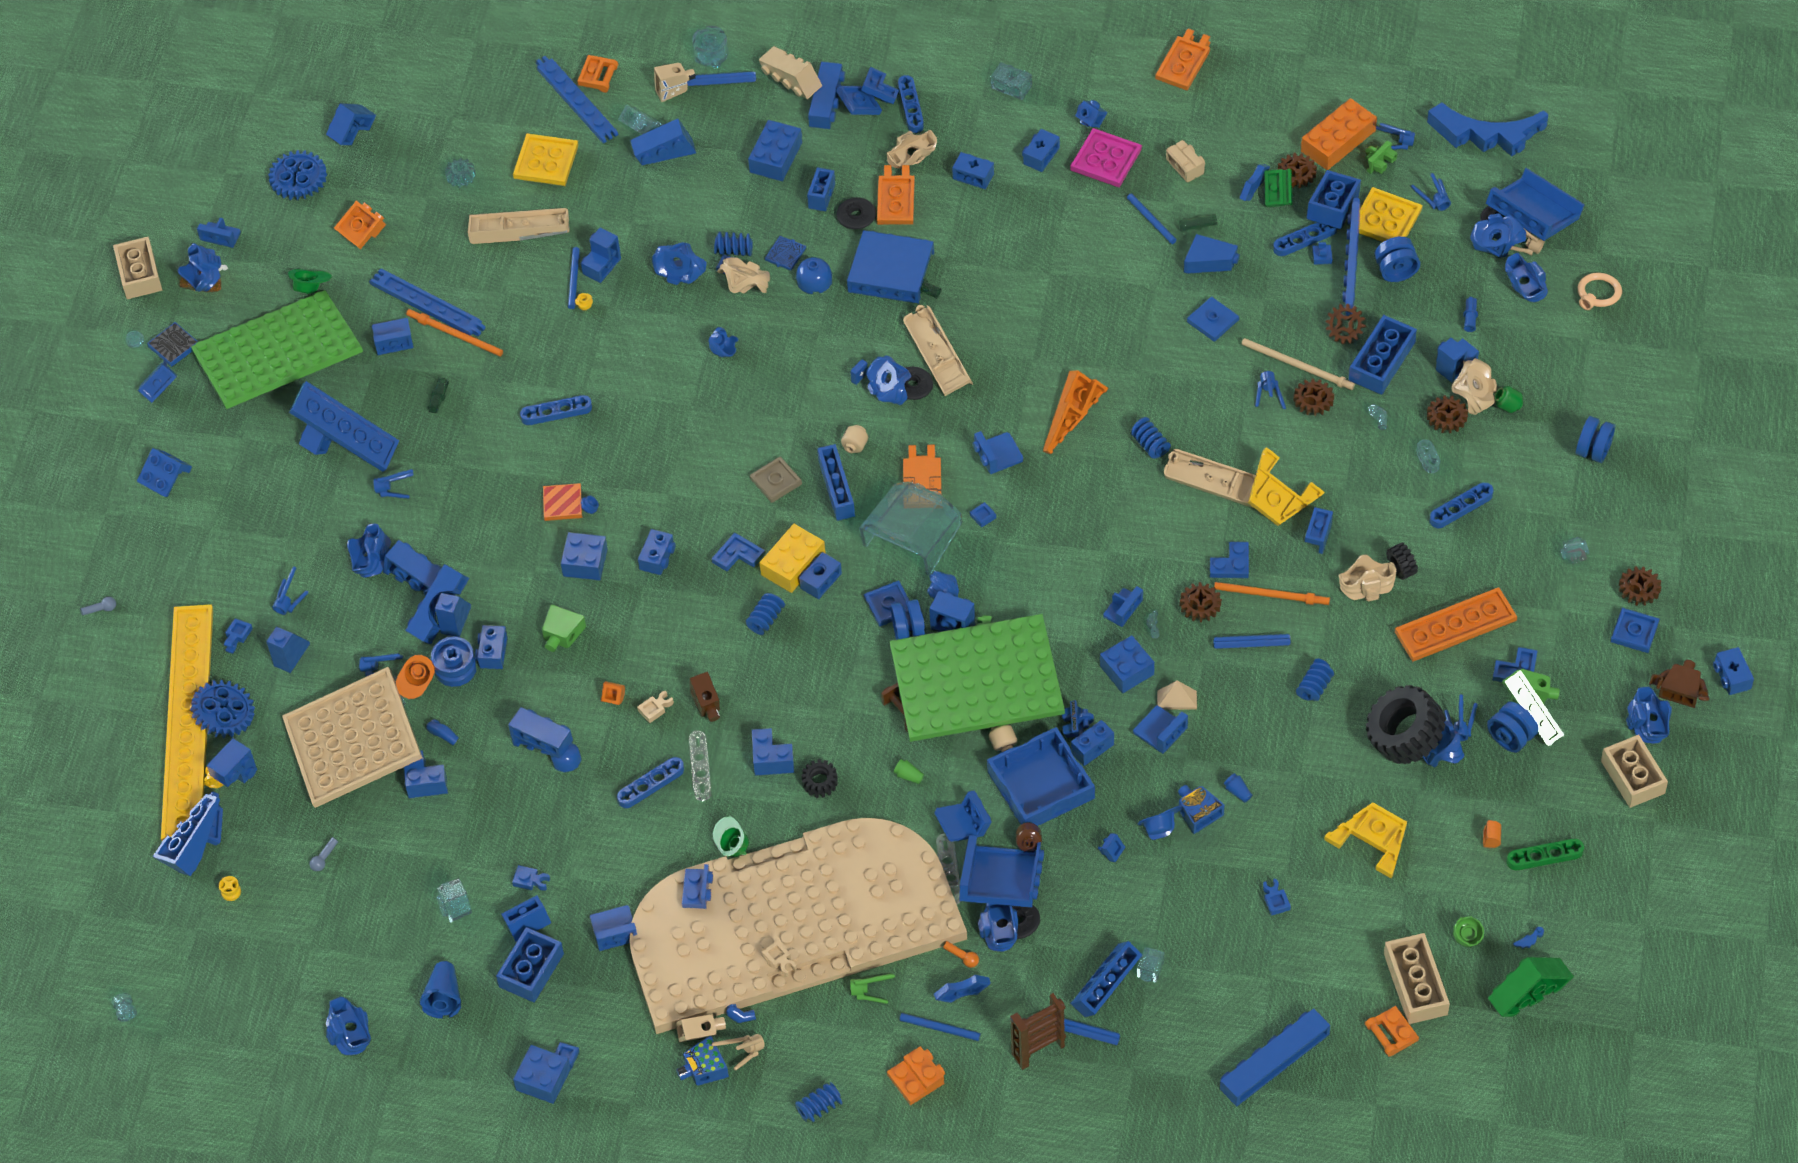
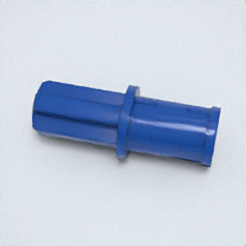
(1470, 314)

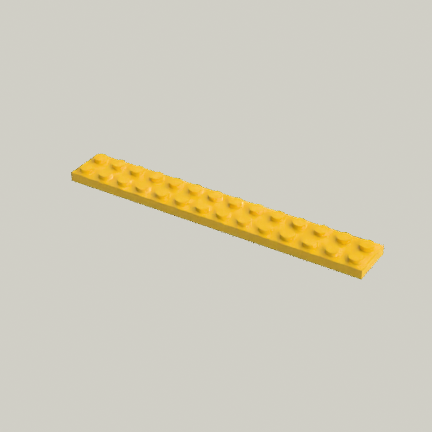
(185, 740)

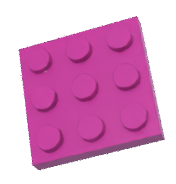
(1106, 157)

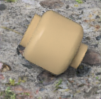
(854, 439)
(1002, 737)

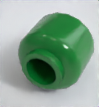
(1508, 399)

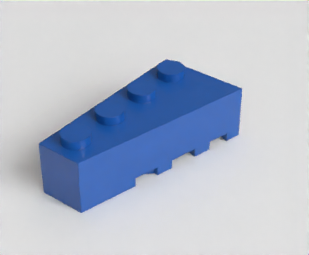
(410, 567)

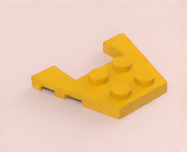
(1274, 497)
(1377, 829)

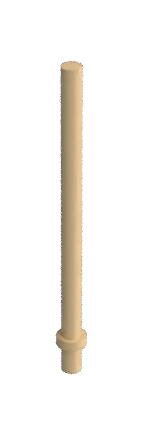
(1340, 381)

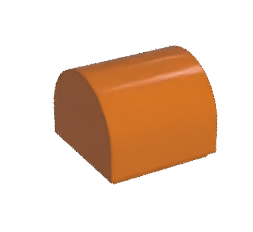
(613, 693)
(1492, 834)

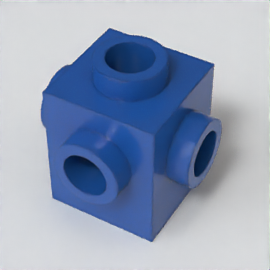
(1091, 113)

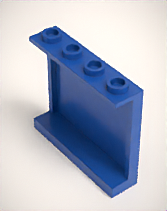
(1536, 205)
(890, 266)
(1000, 875)

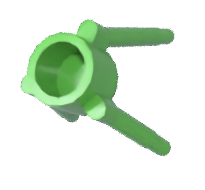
(860, 986)

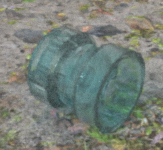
(124, 1007)

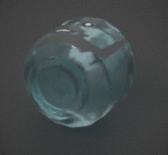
(1574, 550)

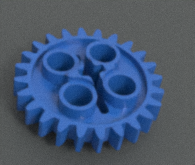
(297, 175)
(222, 708)

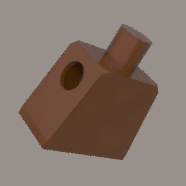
(705, 696)

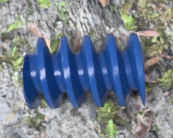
(733, 244)
(1150, 438)
(765, 613)
(1315, 680)
(818, 1102)

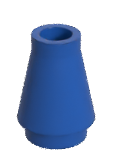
(1237, 787)

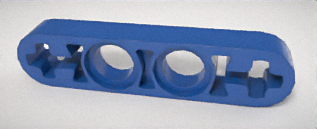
(908, 104)
(1304, 235)
(555, 407)
(1463, 507)
(652, 784)

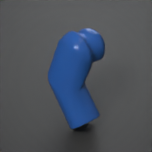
(738, 1015)

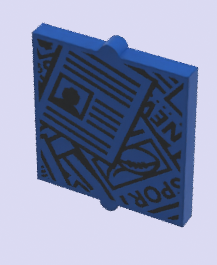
(785, 253)

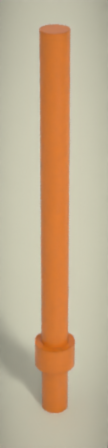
(425, 319)
(1309, 598)

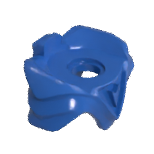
(1504, 229)
(201, 260)
(1517, 268)
(684, 270)
(883, 387)
(376, 546)
(1639, 712)
(1448, 748)
(998, 938)
(341, 1013)

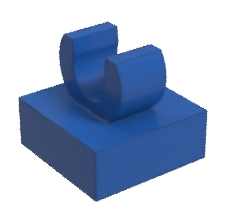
(1322, 253)
(1112, 847)

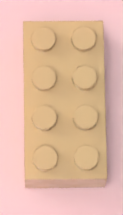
(1416, 978)

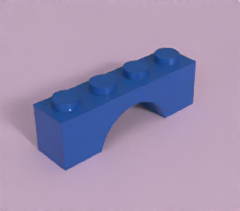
(424, 622)

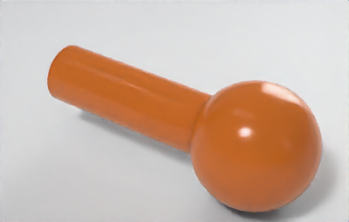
(970, 959)

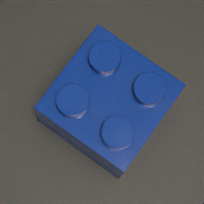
(584, 556)
(951, 613)
(1127, 664)
(542, 1074)

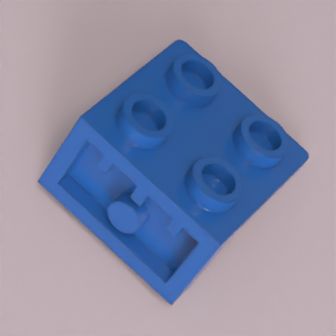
(392, 336)
(162, 471)
(1161, 728)
(613, 927)

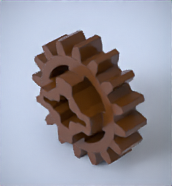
(1302, 169)
(1339, 329)
(1313, 397)
(1447, 414)
(1638, 586)
(1209, 598)

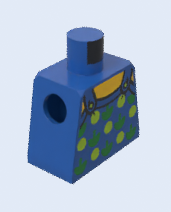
(703, 1063)

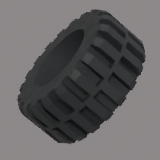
(1392, 710)

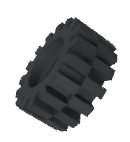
(1403, 560)
(819, 788)

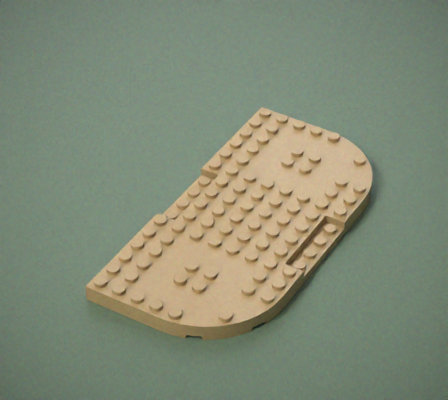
(832, 898)

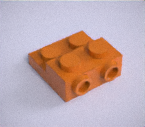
(360, 224)
(917, 1075)

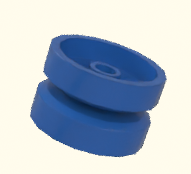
(1397, 259)
(1594, 438)
(909, 621)
(453, 661)
(1512, 727)

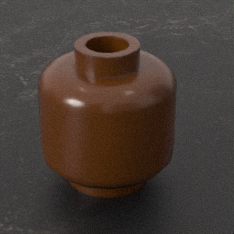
(1028, 837)

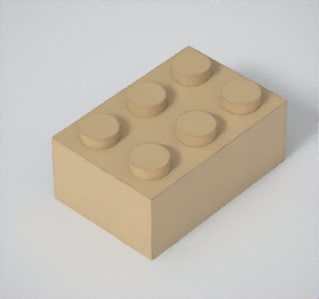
(137, 267)
(1634, 771)

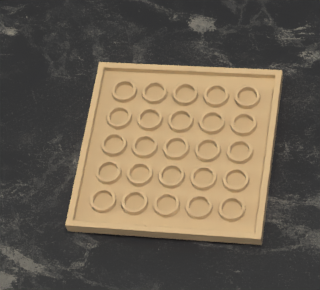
(352, 737)

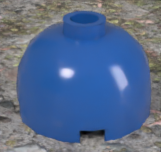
(813, 275)

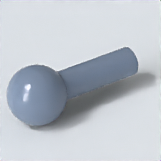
(106, 604)
(317, 863)

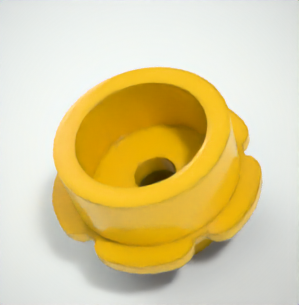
(584, 301)

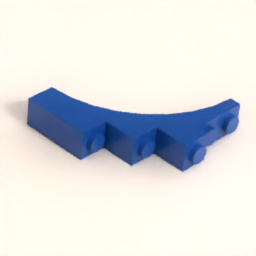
(1485, 135)

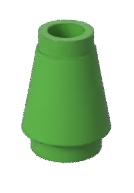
(907, 771)

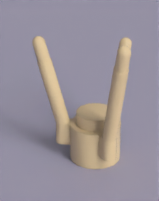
(1533, 243)
(750, 1044)

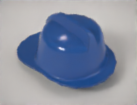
(1160, 825)

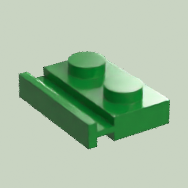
(1278, 188)

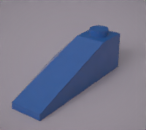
(187, 844)

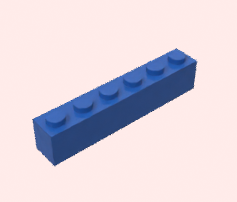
(1274, 1057)

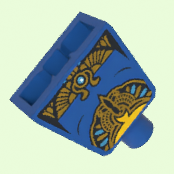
(1199, 807)

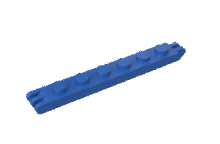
(576, 99)
(1352, 251)
(427, 303)

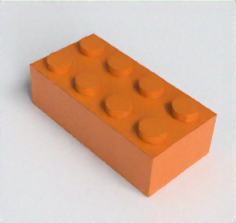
(1338, 134)

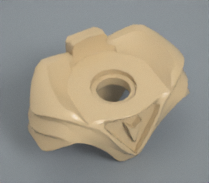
(923, 143)
(744, 276)
(1475, 385)
(1367, 579)

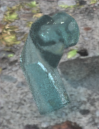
(1380, 415)

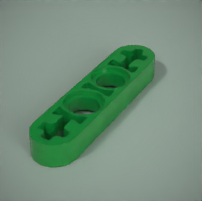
(1546, 857)

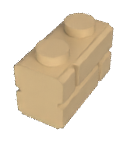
(1185, 161)

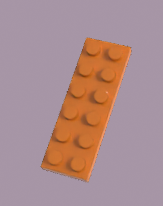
(1455, 624)

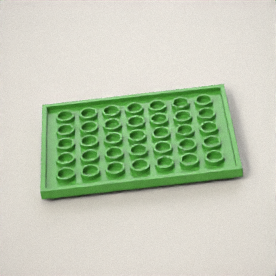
(276, 349)
(976, 677)

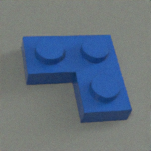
(875, 87)
(735, 549)
(1233, 567)
(1524, 660)

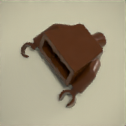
(1681, 684)

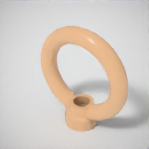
(1588, 300)

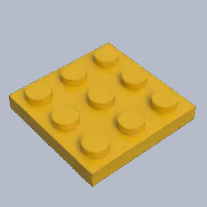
(545, 159)
(1387, 215)

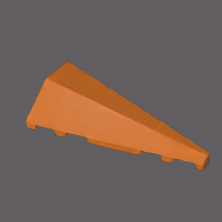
(1074, 403)

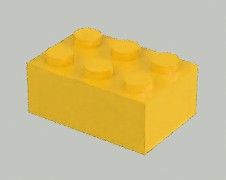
(791, 557)

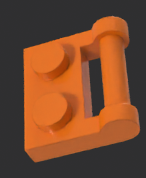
(592, 71)
(1397, 1028)

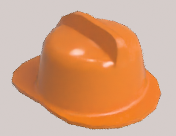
(415, 676)

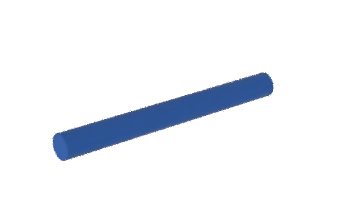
(1151, 218)
(573, 278)
(940, 1027)

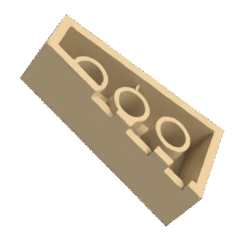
(790, 72)

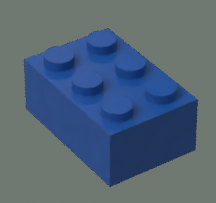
(775, 150)
(1333, 199)
(530, 964)

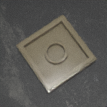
(775, 479)

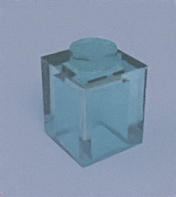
(1150, 964)

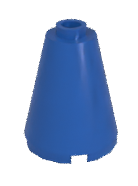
(441, 992)

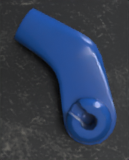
(442, 731)

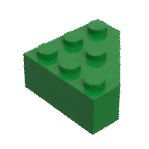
(1528, 984)

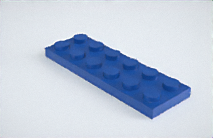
(344, 426)

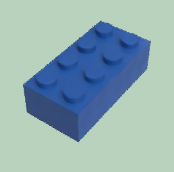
(1382, 354)

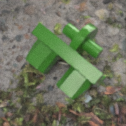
(1377, 156)

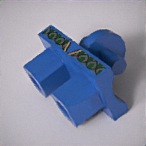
(1079, 720)

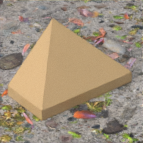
(1177, 697)

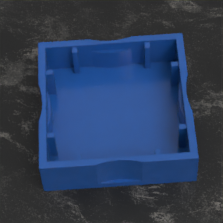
(1041, 778)

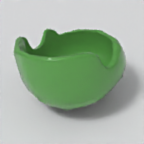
(1468, 931)

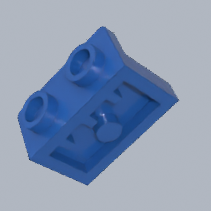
(696, 887)

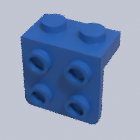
(997, 452)
(964, 819)

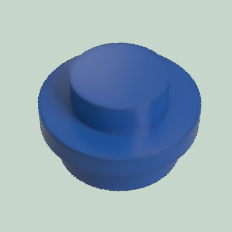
(589, 504)

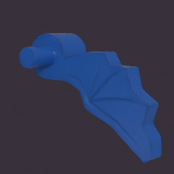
(1530, 940)

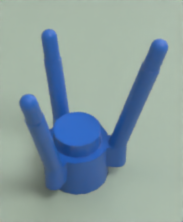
(1405, 137)
(1441, 198)
(1268, 383)
(383, 484)
(282, 602)
(369, 664)
(1460, 726)

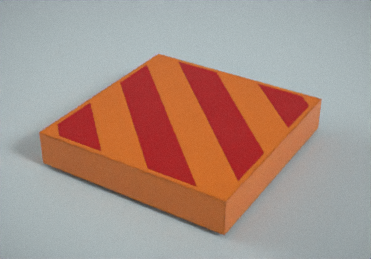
(562, 502)

